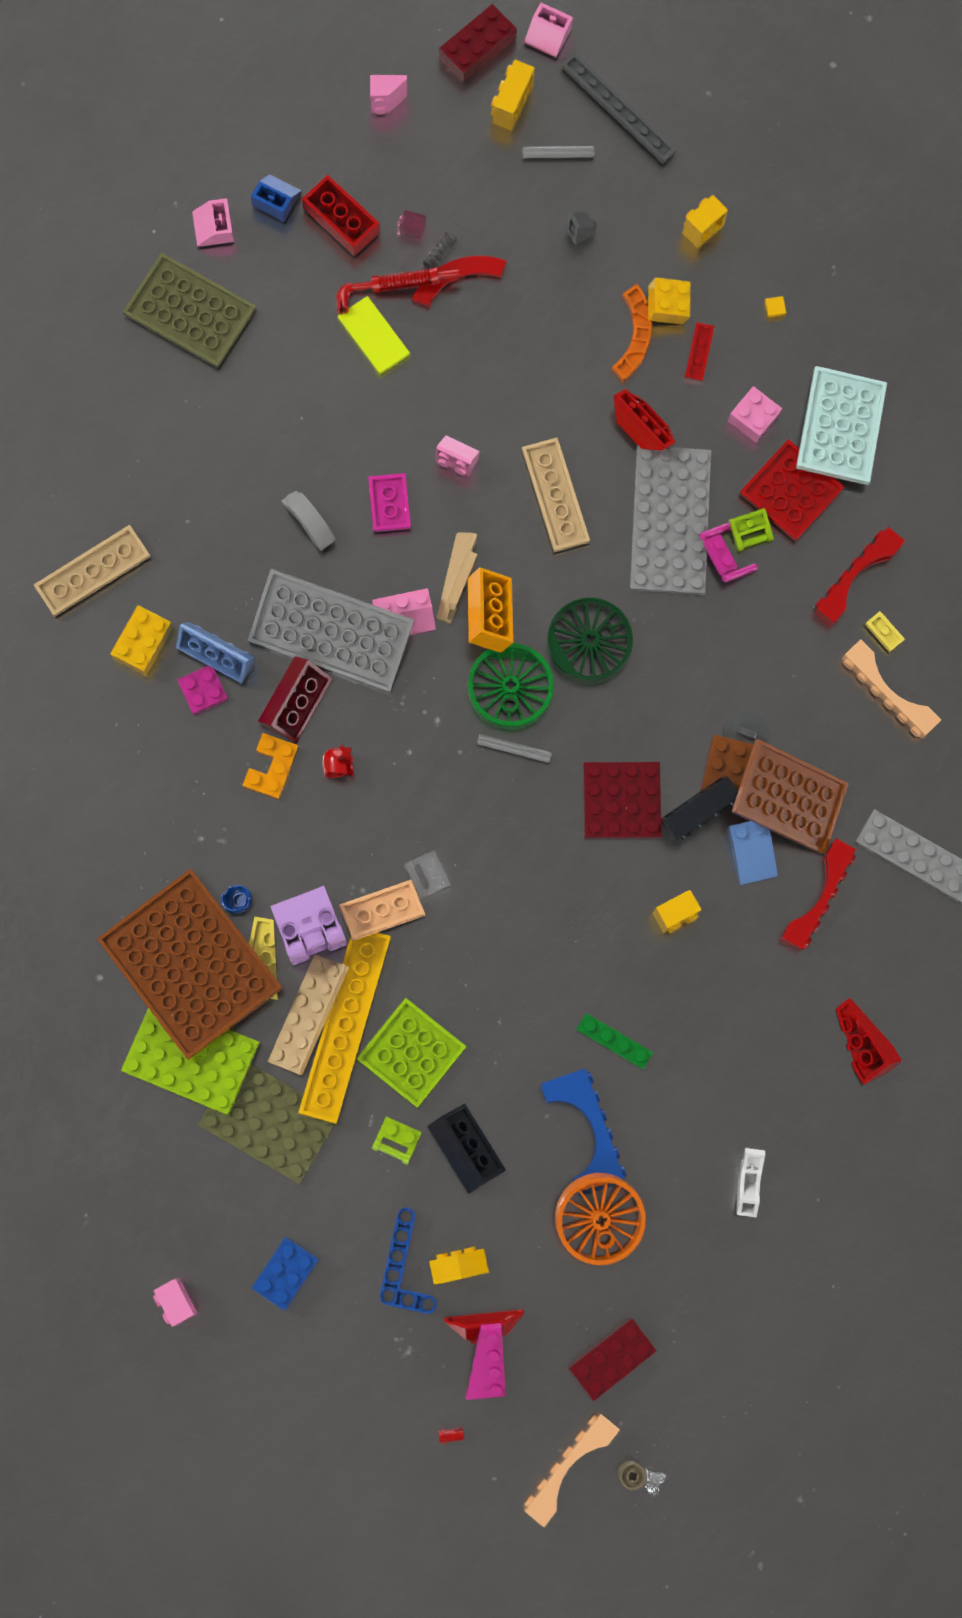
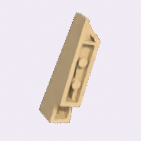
(459, 570)

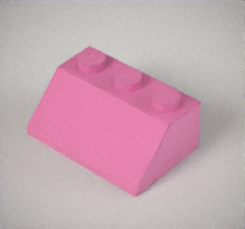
(413, 605)

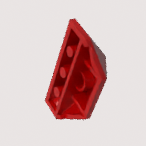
(642, 422)
(469, 1325)

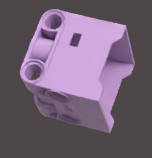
(308, 925)

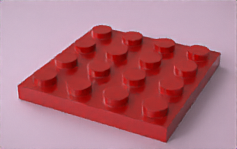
(788, 494)

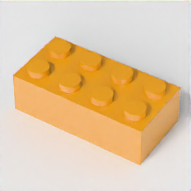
(490, 610)

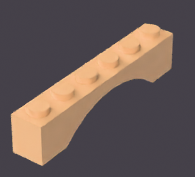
(917, 717)
(597, 1435)

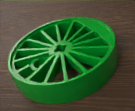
(519, 652)

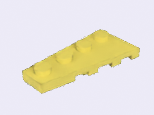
(263, 943)

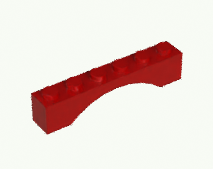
(883, 549)
(836, 861)

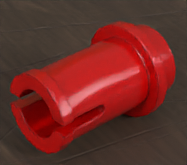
(450, 1435)

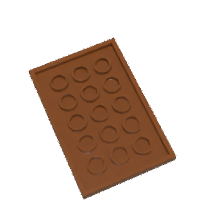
(790, 797)

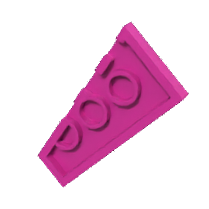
(487, 1372)

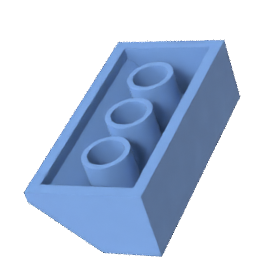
(214, 652)

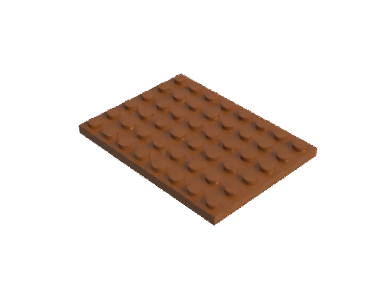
(189, 964)

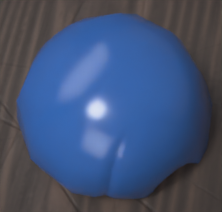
(236, 899)

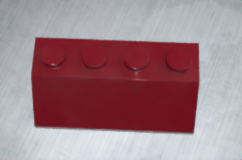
(295, 699)

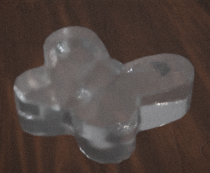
(652, 1482)

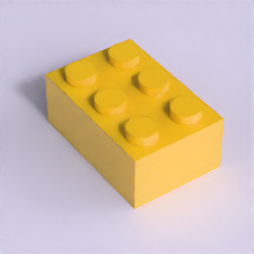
(512, 94)
(142, 640)

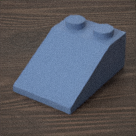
(752, 852)

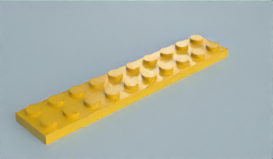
(344, 1029)

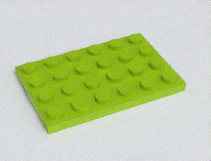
(207, 1078)

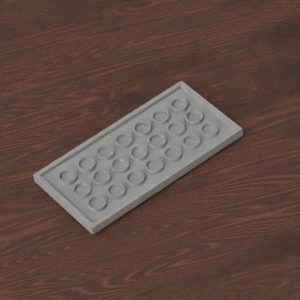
(667, 520)
(331, 629)

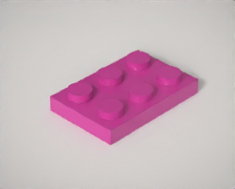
(389, 502)

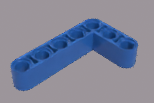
(399, 1267)

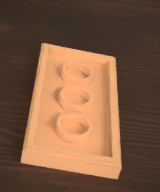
(381, 910)

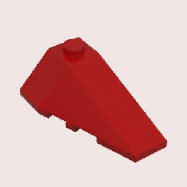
(869, 1048)

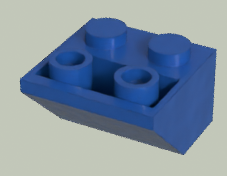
(275, 197)

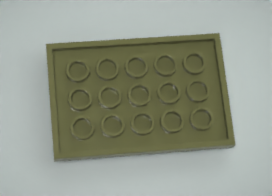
(189, 310)
(269, 1126)

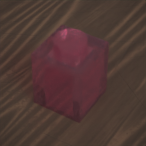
(412, 224)

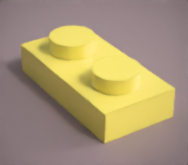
(884, 631)

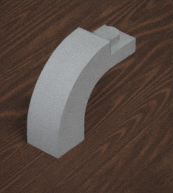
(310, 519)

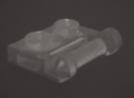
(432, 871)

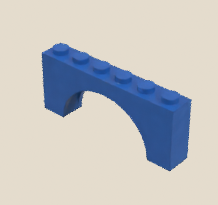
(578, 1092)

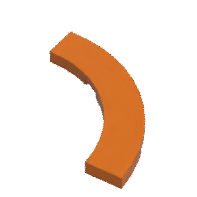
(641, 334)

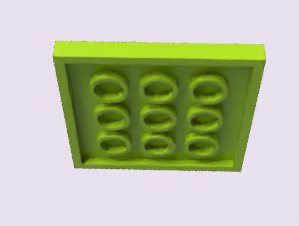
(411, 1052)

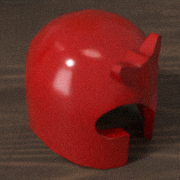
(338, 762)

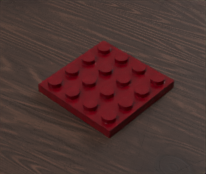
(622, 800)

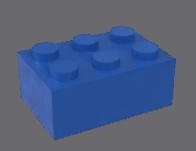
(285, 1273)

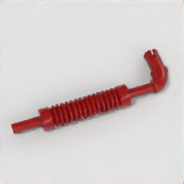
(393, 282)

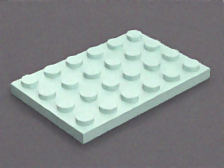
(841, 425)

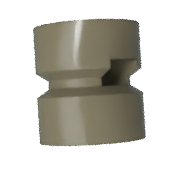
(631, 1475)

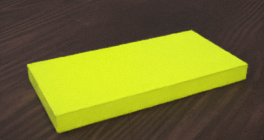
(373, 335)

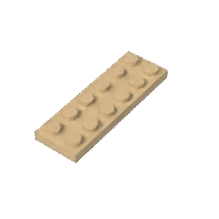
(555, 495)
(92, 570)
(308, 1014)

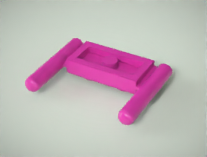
(721, 555)

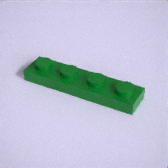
(614, 1041)

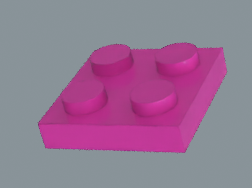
(202, 689)

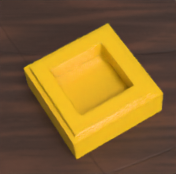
(775, 307)

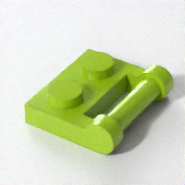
(750, 523)
(399, 1134)

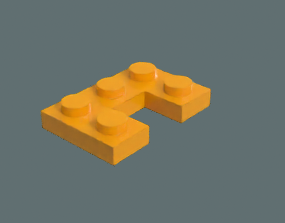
(283, 757)

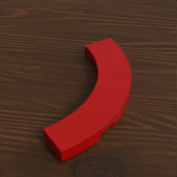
(467, 266)

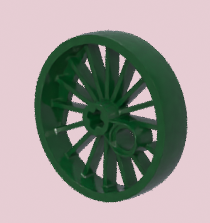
(559, 657)

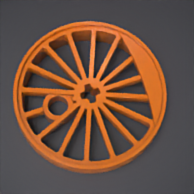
(590, 1181)

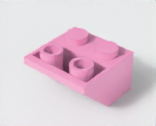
(548, 30)
(213, 223)
(456, 456)

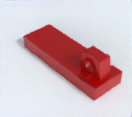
(699, 351)

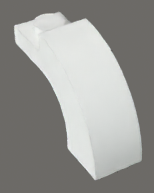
(749, 1182)

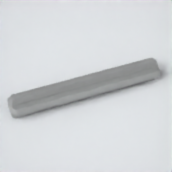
(558, 152)
(514, 748)

